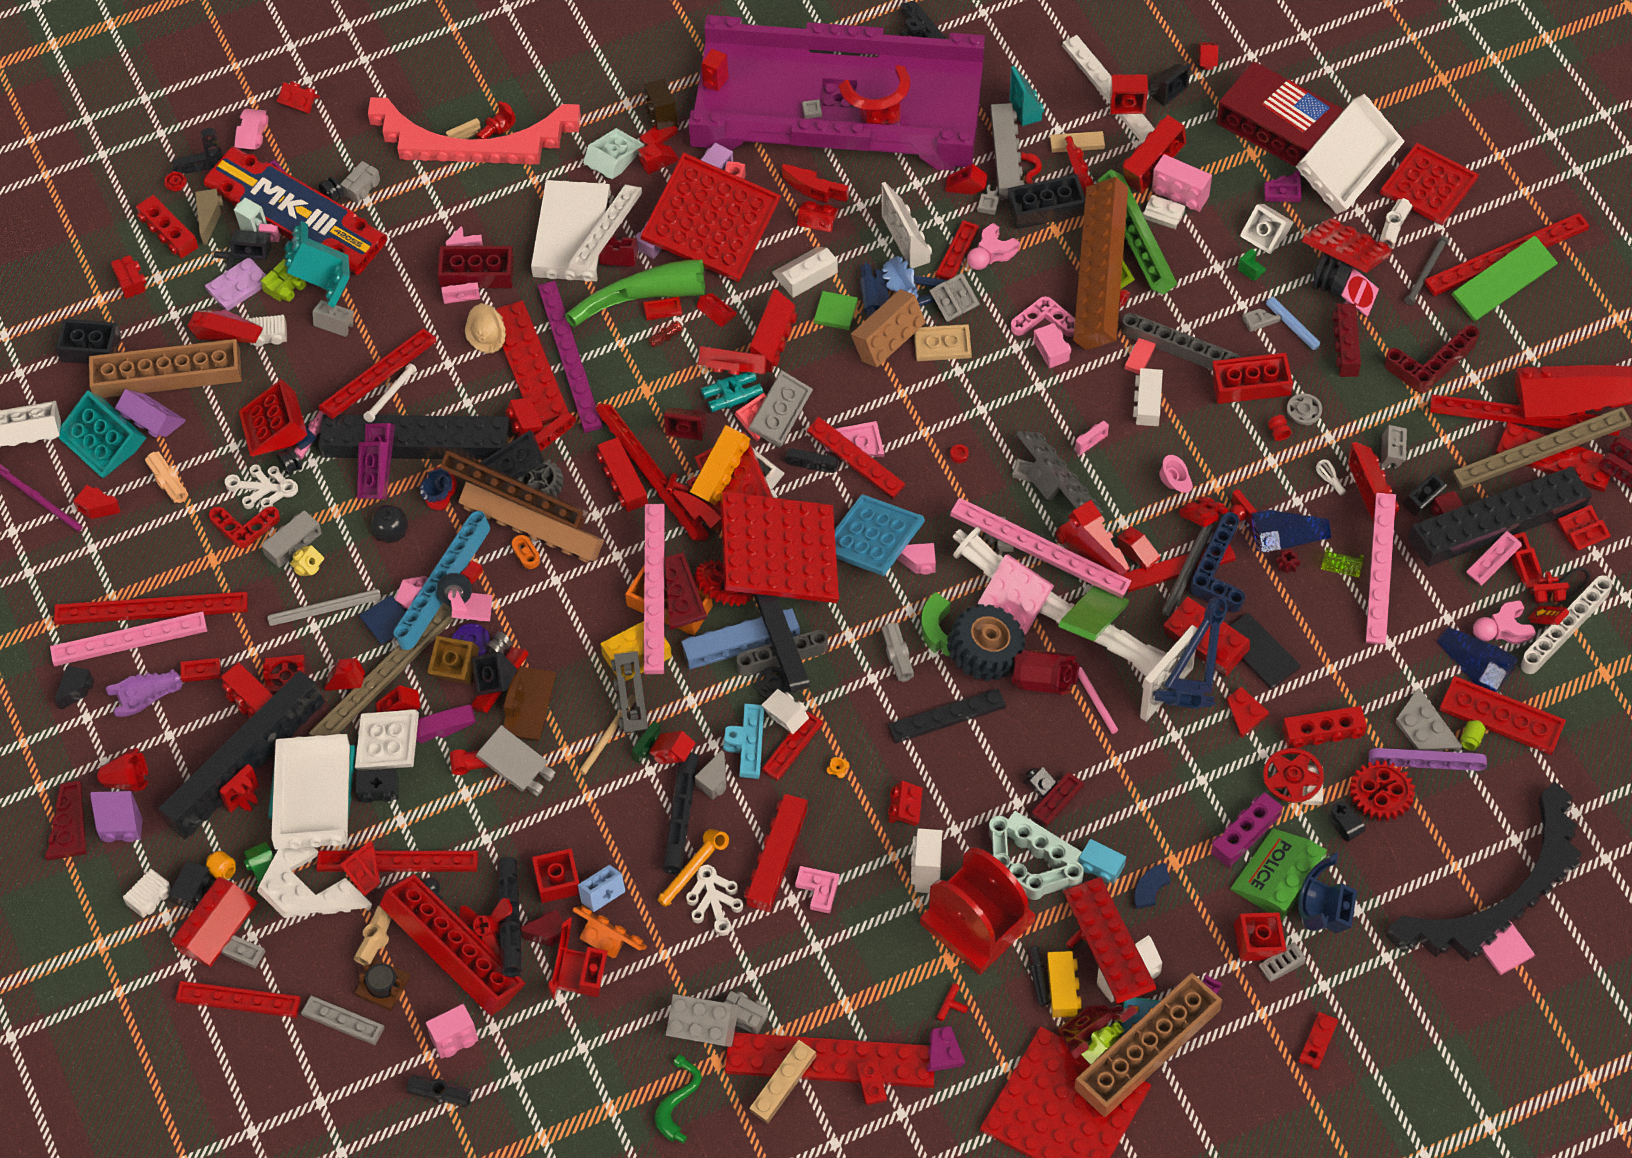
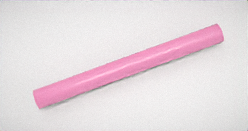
(1097, 701)

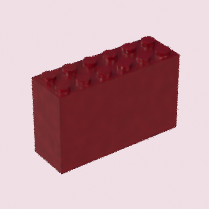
(1245, 116)

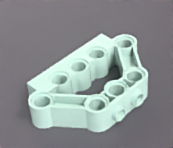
(1047, 881)

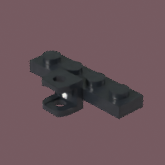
(918, 22)

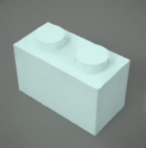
(249, 215)

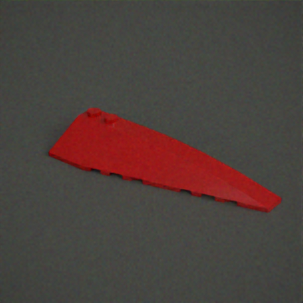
(1571, 389)

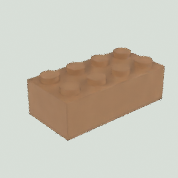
(888, 328)

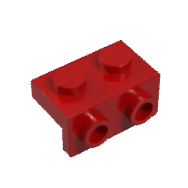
(296, 97)
(817, 216)
(905, 803)

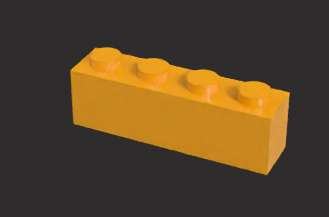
(720, 465)

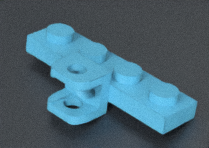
(747, 740)

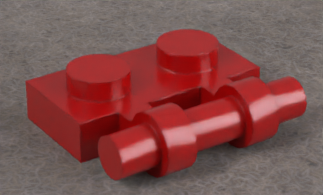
(1201, 513)

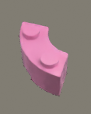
(251, 129)

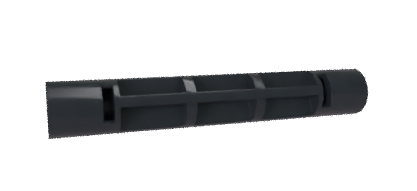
(680, 815)
(510, 926)

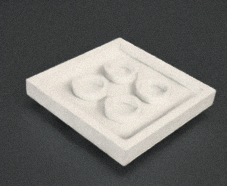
(387, 740)

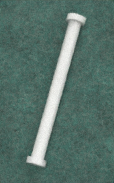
(410, 369)

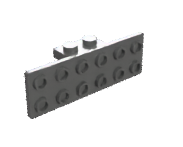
(1051, 473)

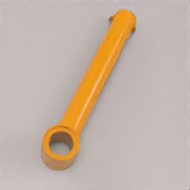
(694, 864)

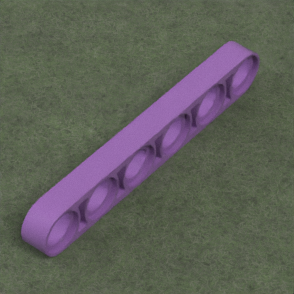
(1429, 759)

